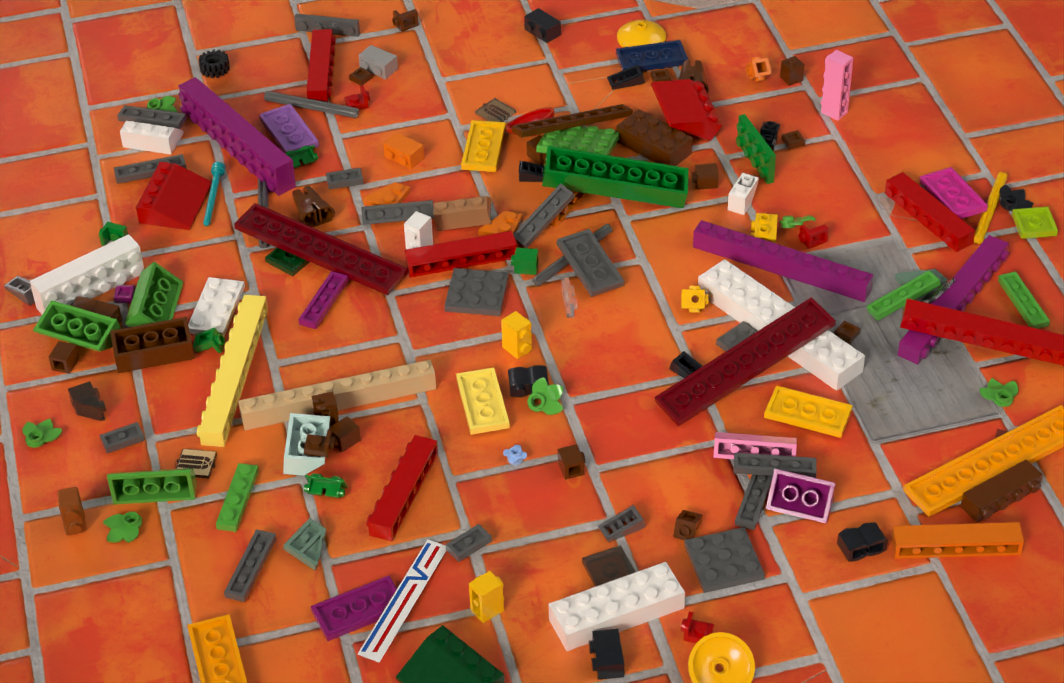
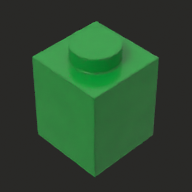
(525, 261)

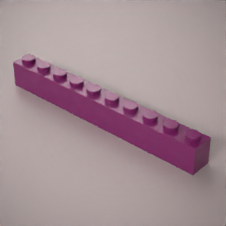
(783, 261)
(968, 282)

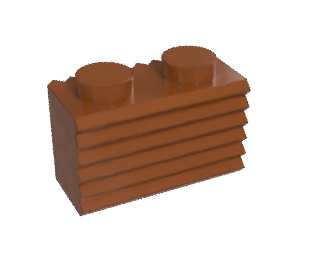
(71, 510)

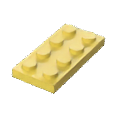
(482, 401)

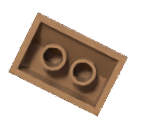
(462, 213)

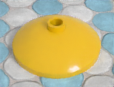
(640, 33)
(724, 650)

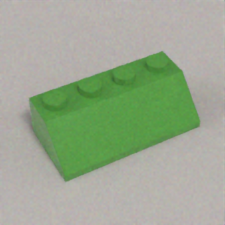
(154, 296)
(77, 326)
(152, 486)

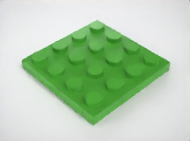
(582, 139)

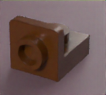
(405, 20)
(319, 445)
(686, 525)

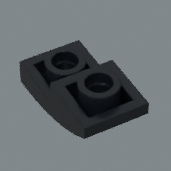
(770, 132)

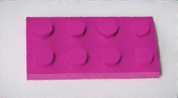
(953, 192)

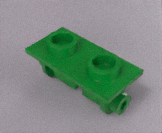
(305, 154)
(333, 486)

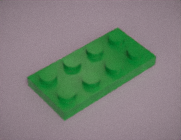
(756, 149)

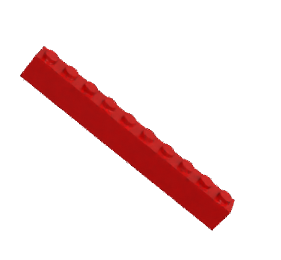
(983, 331)

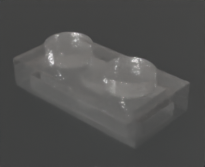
(567, 293)

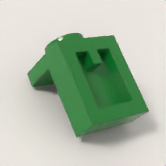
(112, 232)
(208, 339)

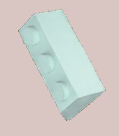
(299, 426)

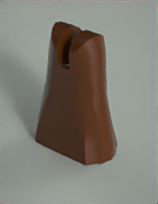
(693, 73)
(312, 208)

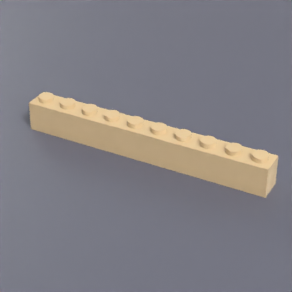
(348, 393)

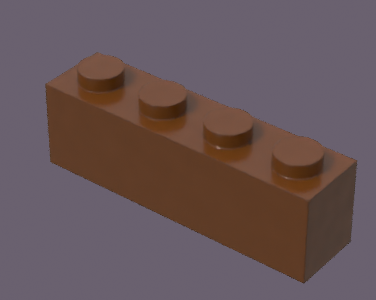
(1001, 490)

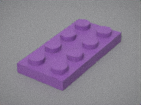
(288, 128)

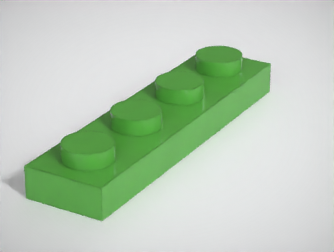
(897, 298)
(1023, 300)
(237, 497)

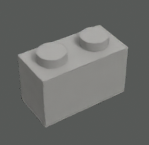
(378, 61)

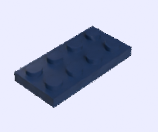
(652, 56)

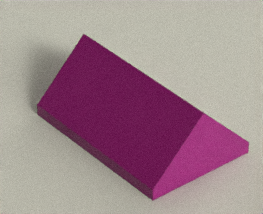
(801, 496)

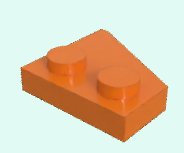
(389, 194)
(502, 223)

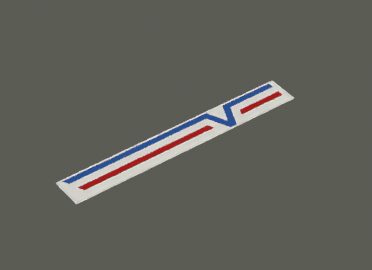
(402, 601)

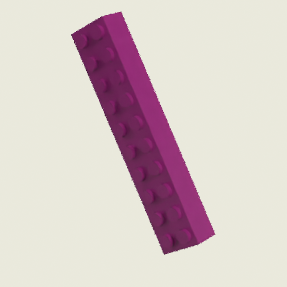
(237, 136)

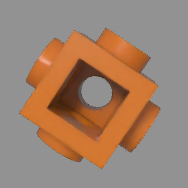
(763, 67)

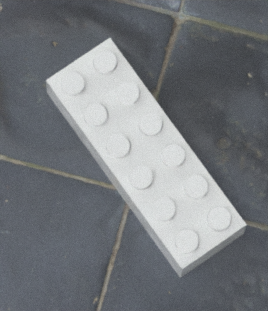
(89, 274)
(616, 605)

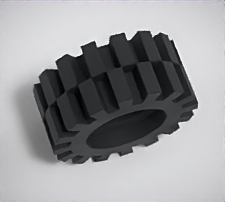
(214, 63)

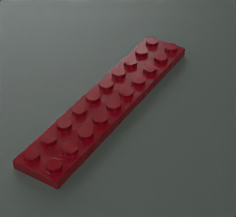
(321, 248)
(744, 361)

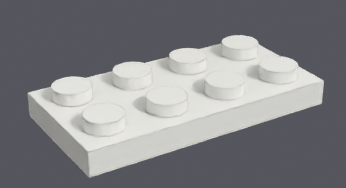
(216, 305)

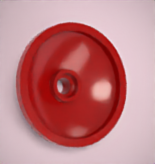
(535, 115)

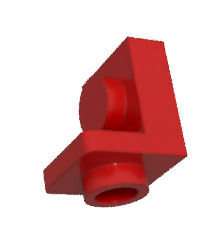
(358, 100)
(814, 236)
(694, 629)

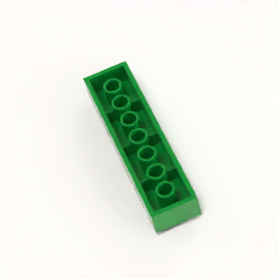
(616, 177)

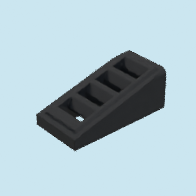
(631, 76)
(530, 172)
(685, 359)

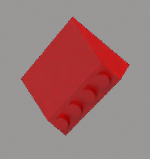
(687, 107)
(172, 197)

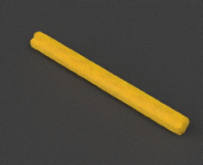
(992, 203)

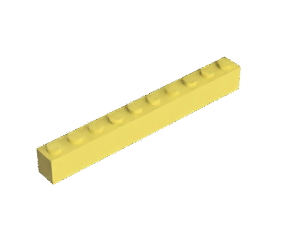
(233, 371)

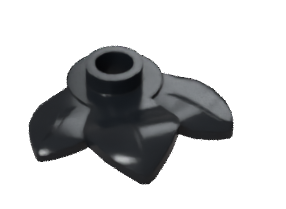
(1013, 199)

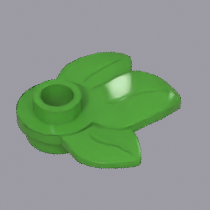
(163, 104)
(791, 222)
(1000, 394)
(548, 395)
(39, 434)
(123, 527)

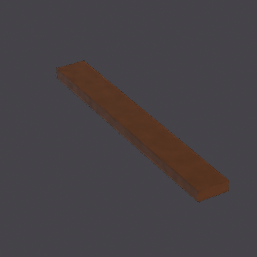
(571, 120)

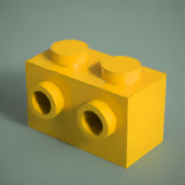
(765, 227)
(516, 334)
(486, 596)

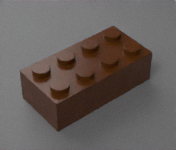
(654, 139)
(152, 345)

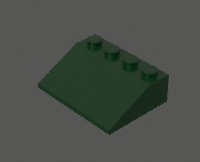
(448, 660)

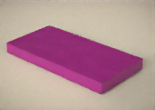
(353, 608)

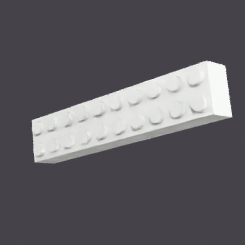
(756, 305)

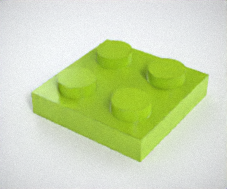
(1034, 222)

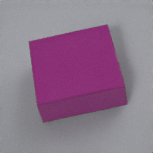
(124, 293)

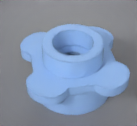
(515, 455)

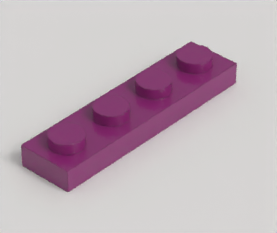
(323, 300)

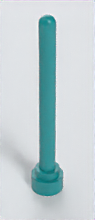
(217, 171)

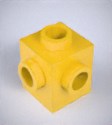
(686, 302)

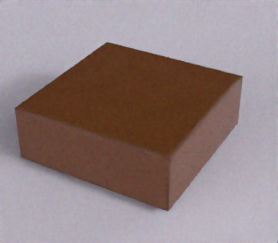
(660, 75)
(360, 76)
(793, 139)
(847, 331)

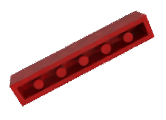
(321, 65)
(929, 212)
(460, 254)
(402, 488)

